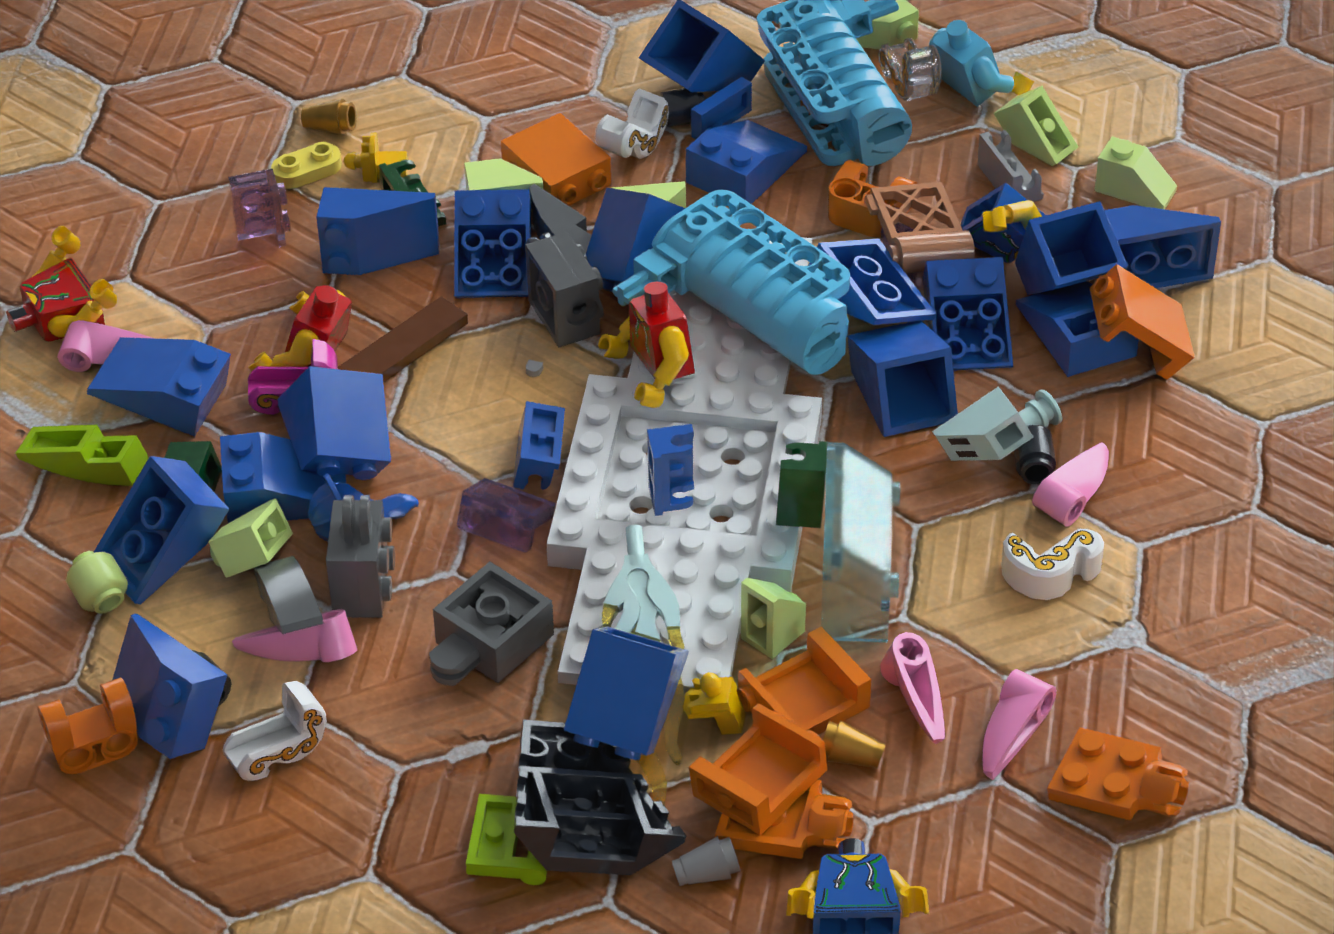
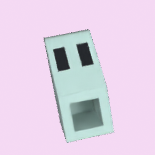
(984, 430)

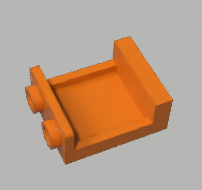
(562, 156)
(1138, 308)
(810, 687)
(761, 771)

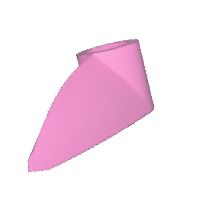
(89, 344)
(1072, 485)
(321, 642)
(912, 669)
(1018, 714)

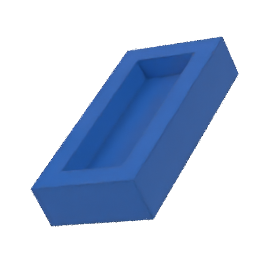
(722, 107)

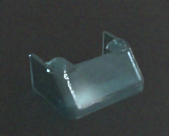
(857, 546)

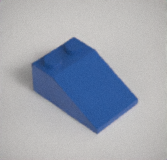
(740, 159)
(375, 229)
(1166, 244)
(878, 285)
(163, 380)
(266, 468)
(161, 525)
(169, 688)

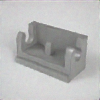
(1003, 167)

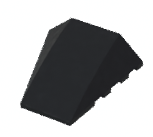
(585, 806)

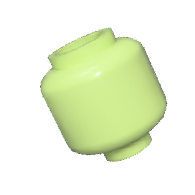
(97, 582)

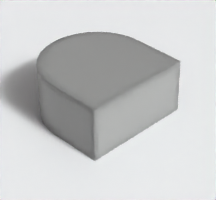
(534, 368)

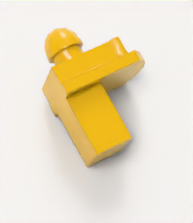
(371, 158)
(716, 699)

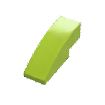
(84, 454)

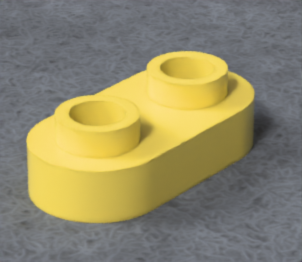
(307, 165)

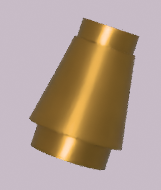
(331, 117)
(851, 746)

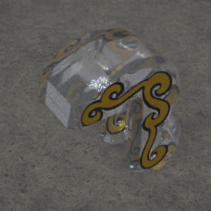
(912, 69)

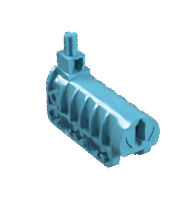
(834, 78)
(750, 278)

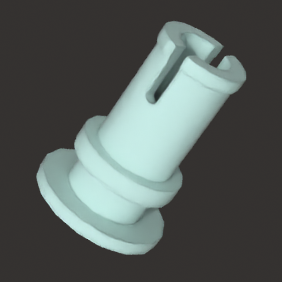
(1041, 410)

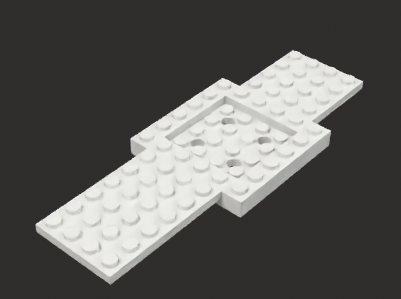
(735, 413)

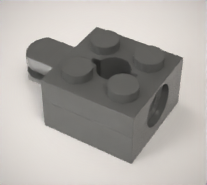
(563, 288)
(360, 557)
(473, 622)

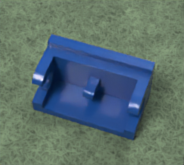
(538, 443)
(670, 467)

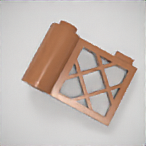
(925, 242)

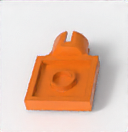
(1117, 777)
(808, 822)

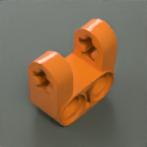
(847, 199)
(94, 734)

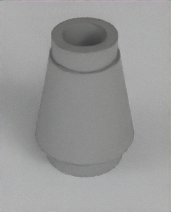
(707, 863)

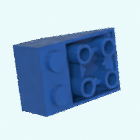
(491, 243)
(970, 311)
(1070, 329)

